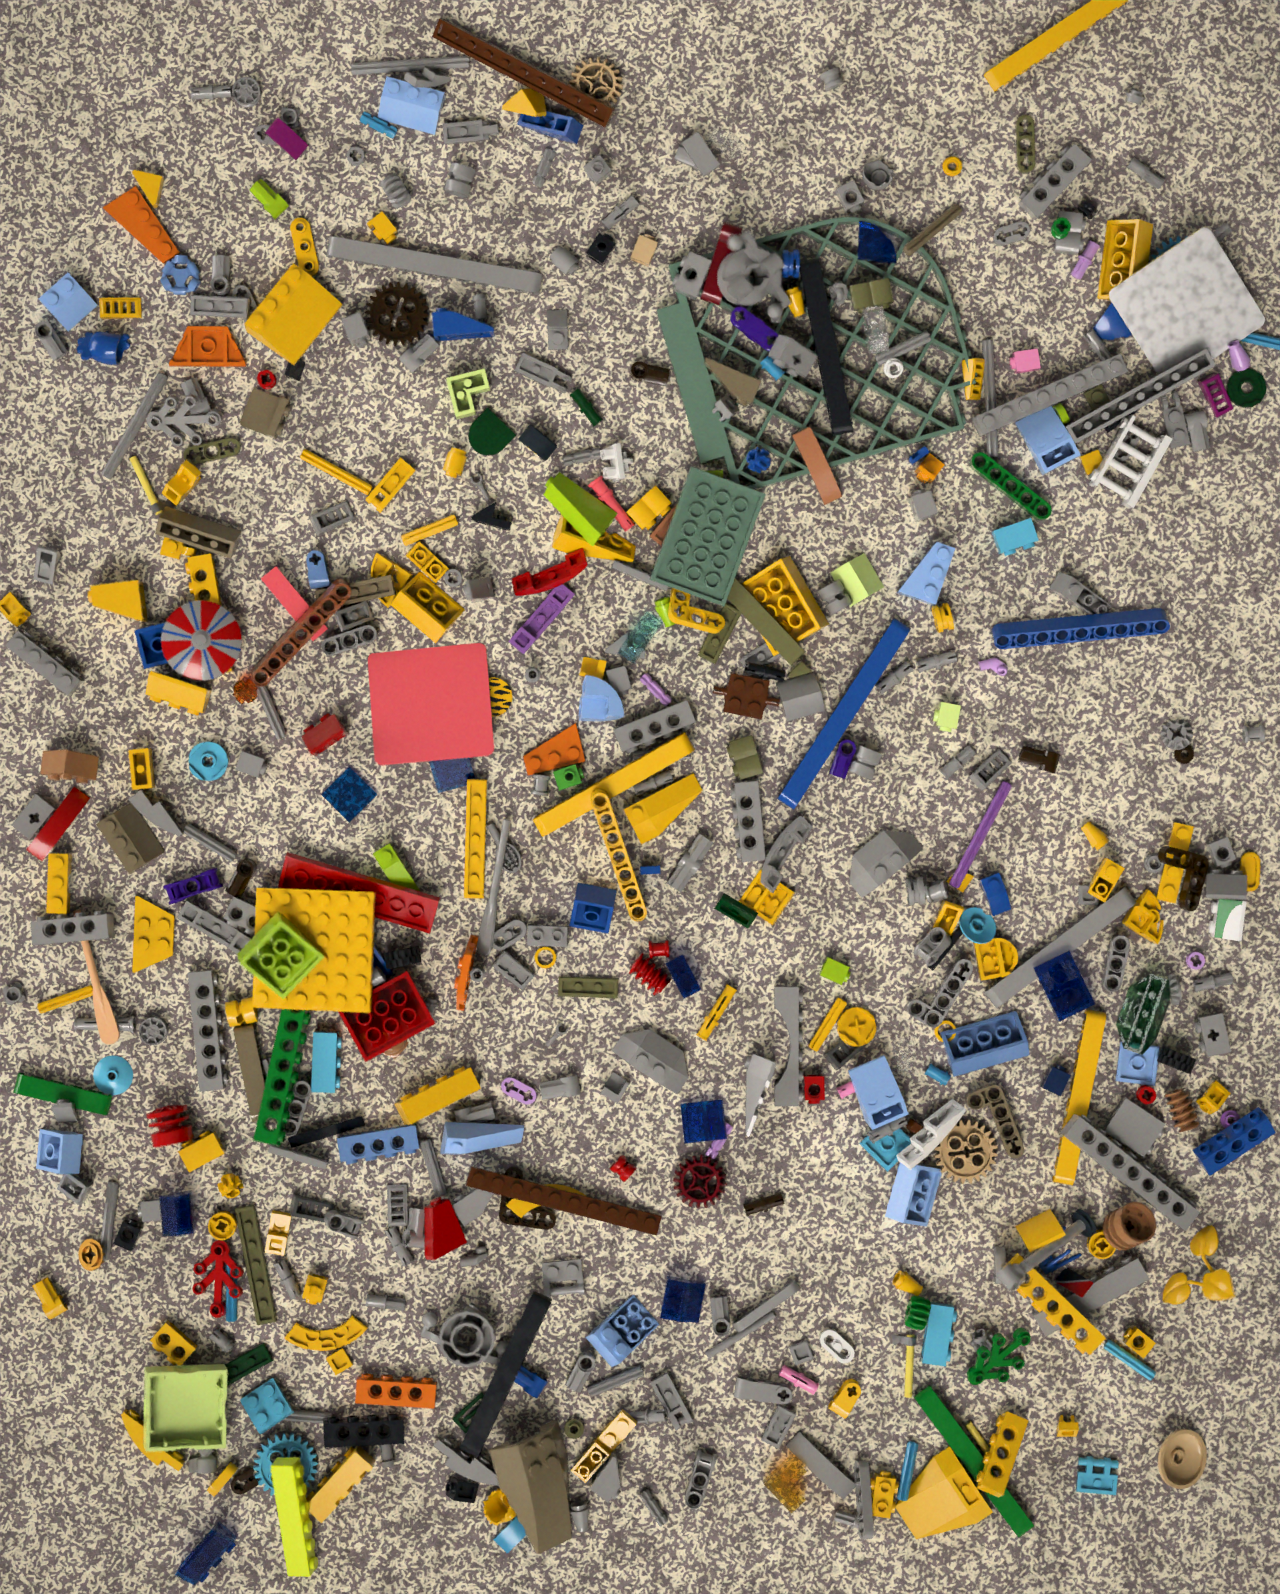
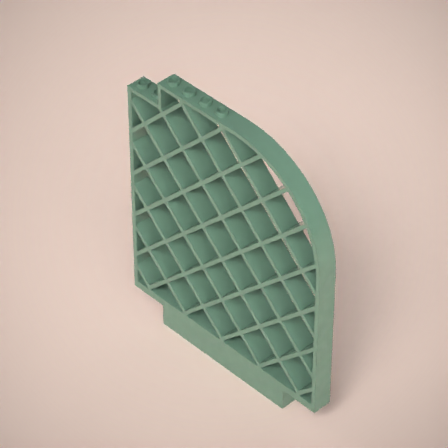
(698, 393)

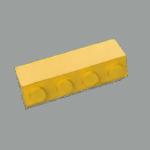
(1124, 252)

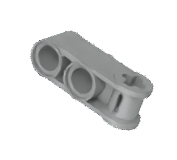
(761, 1391)
(703, 1468)

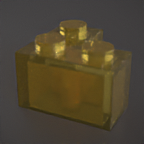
(782, 1482)

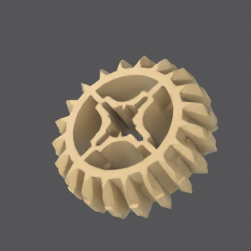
(603, 86)

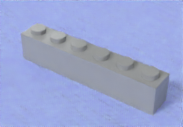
(1105, 1288)

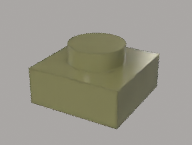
(1096, 397)

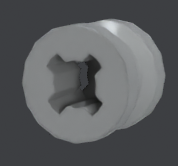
(831, 79)

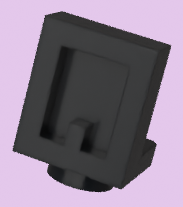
(461, 1490)

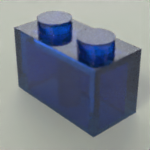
(683, 976)

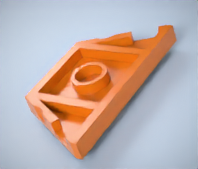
(207, 348)
(465, 964)

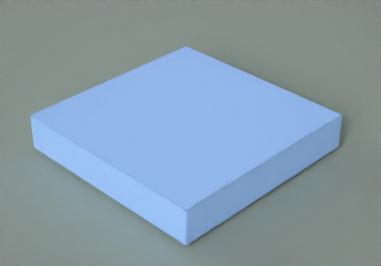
(1137, 1067)

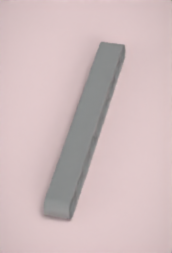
(1067, 940)

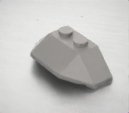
(881, 859)
(654, 1058)

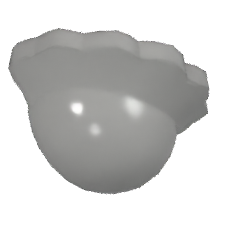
(838, 292)

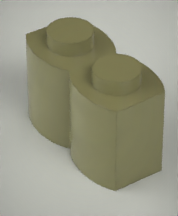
(871, 295)
(745, 757)

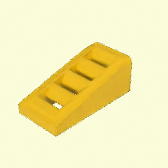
(120, 315)
(973, 392)

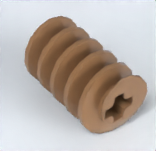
(1182, 1110)

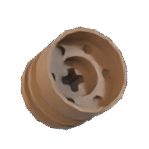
(1129, 1226)

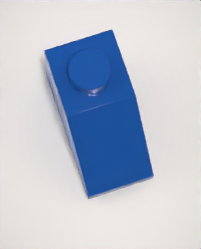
(995, 893)

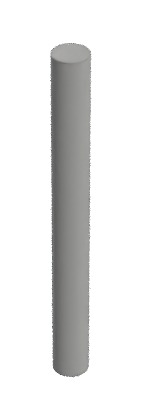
(738, 1336)

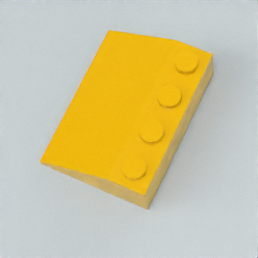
(292, 314)
(787, 599)

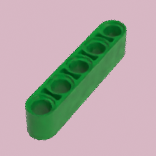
(1020, 488)
(52, 1090)

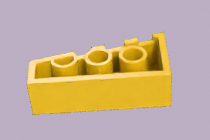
(437, 1096)
(339, 1483)

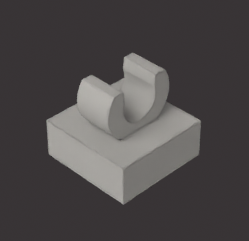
(726, 407)

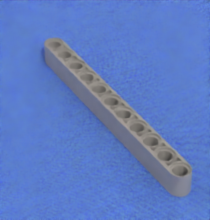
(434, 264)

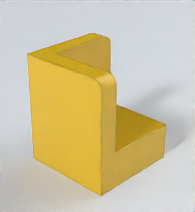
(593, 667)

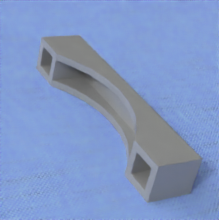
(787, 1086)

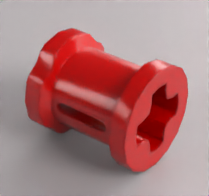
(267, 385)
(659, 949)
(1151, 1097)

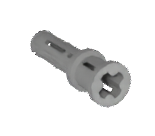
(123, 1023)

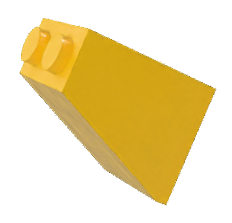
(120, 598)

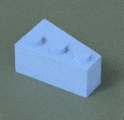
(929, 575)

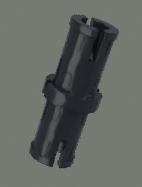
(764, 671)

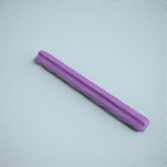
(980, 834)

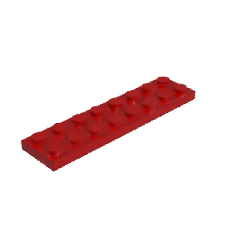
(392, 901)

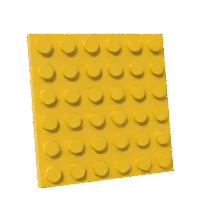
(342, 930)

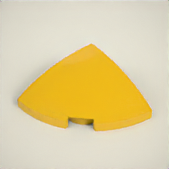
(384, 566)
(1149, 917)

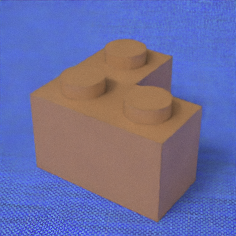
(69, 765)

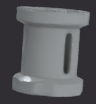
(1253, 733)
(540, 785)

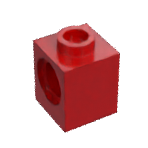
(809, 1080)

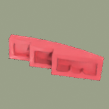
(289, 597)

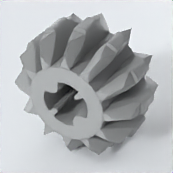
(395, 191)

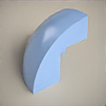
(599, 701)

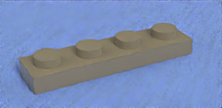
(364, 590)

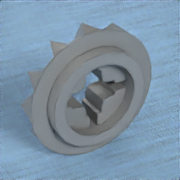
(1178, 742)
(1175, 989)

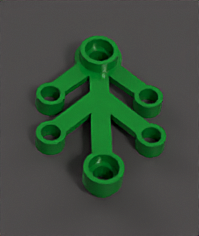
(980, 1371)

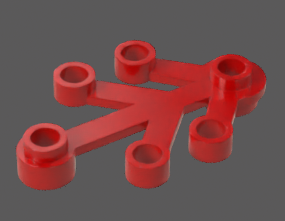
(219, 1276)

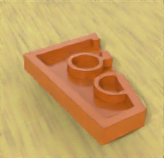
(557, 752)

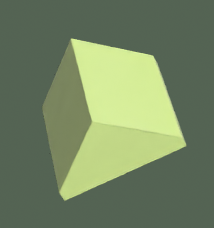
(858, 578)

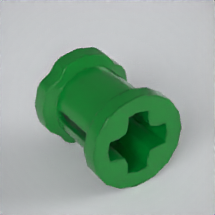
(1055, 231)

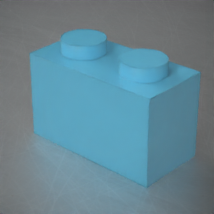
(1015, 536)

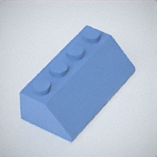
(985, 1043)

